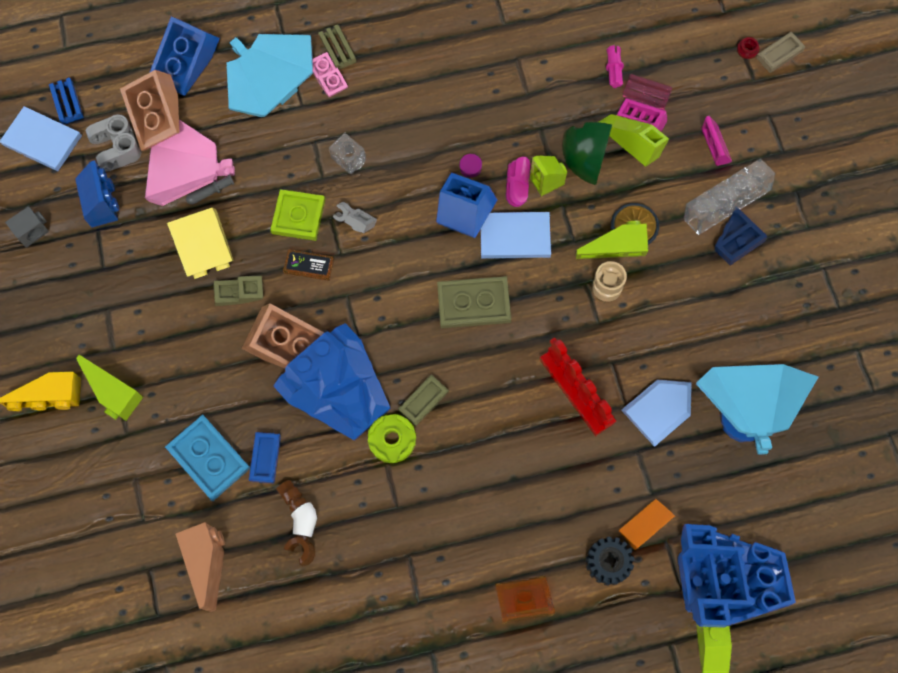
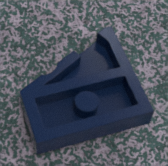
(739, 238)

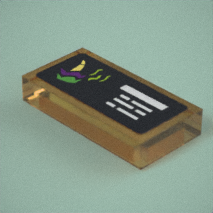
(308, 265)

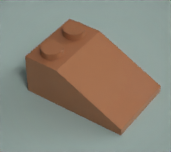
(152, 108)
(279, 336)
(204, 560)

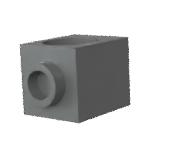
(27, 226)

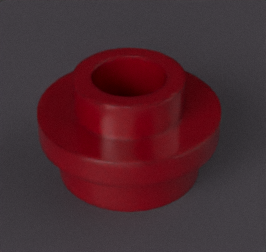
(750, 43)

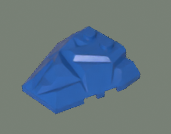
(335, 383)
(729, 578)

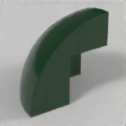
(585, 149)

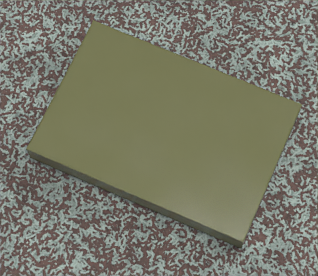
(474, 302)

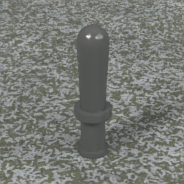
(203, 193)

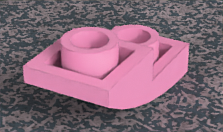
(328, 75)

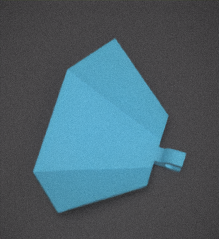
(267, 72)
(758, 398)

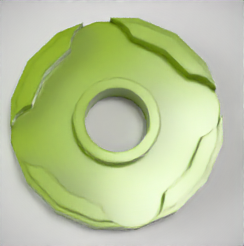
(395, 452)

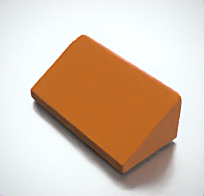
(646, 524)

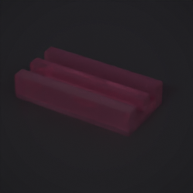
(648, 88)

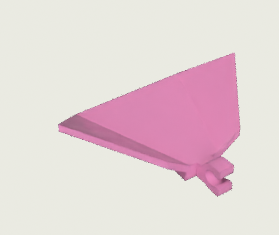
(183, 166)

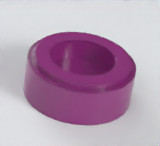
(470, 165)

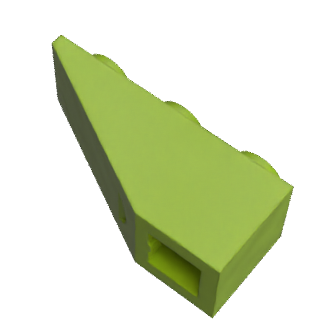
(637, 138)

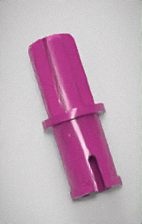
(614, 66)

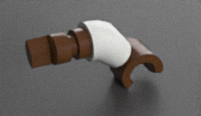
(304, 521)

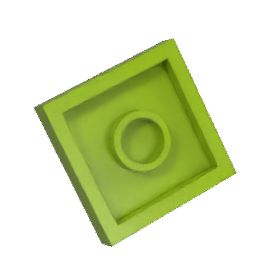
(298, 215)

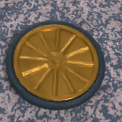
(640, 213)

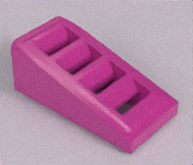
(646, 110)

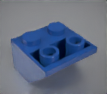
(96, 195)
(464, 205)

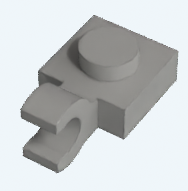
(356, 218)

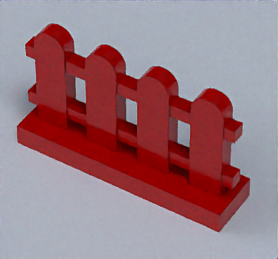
(577, 389)

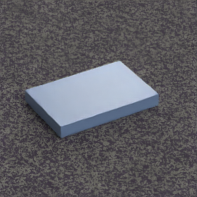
(40, 138)
(516, 235)

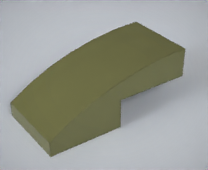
(238, 291)

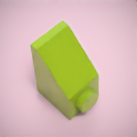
(547, 174)
(714, 649)

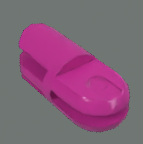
(518, 181)

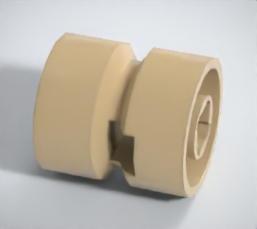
(609, 281)

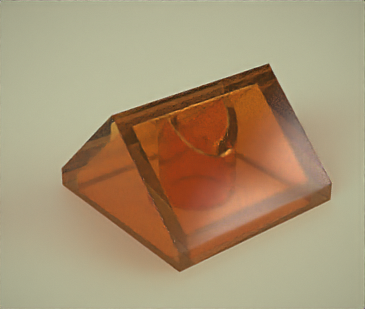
(524, 600)

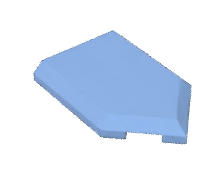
(660, 409)

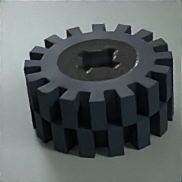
(602, 565)

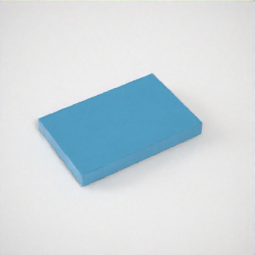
(207, 457)

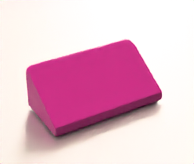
(715, 142)

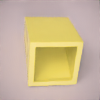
(201, 242)

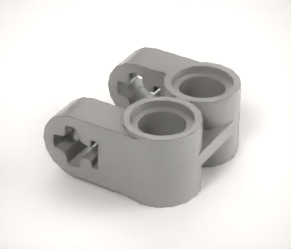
(108, 130)

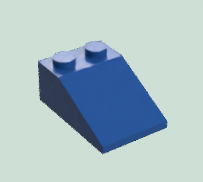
(184, 53)

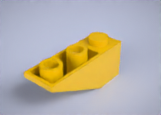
(49, 390)

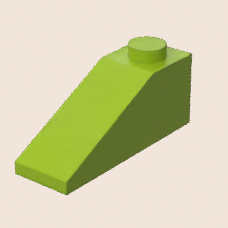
(624, 241)
(112, 393)

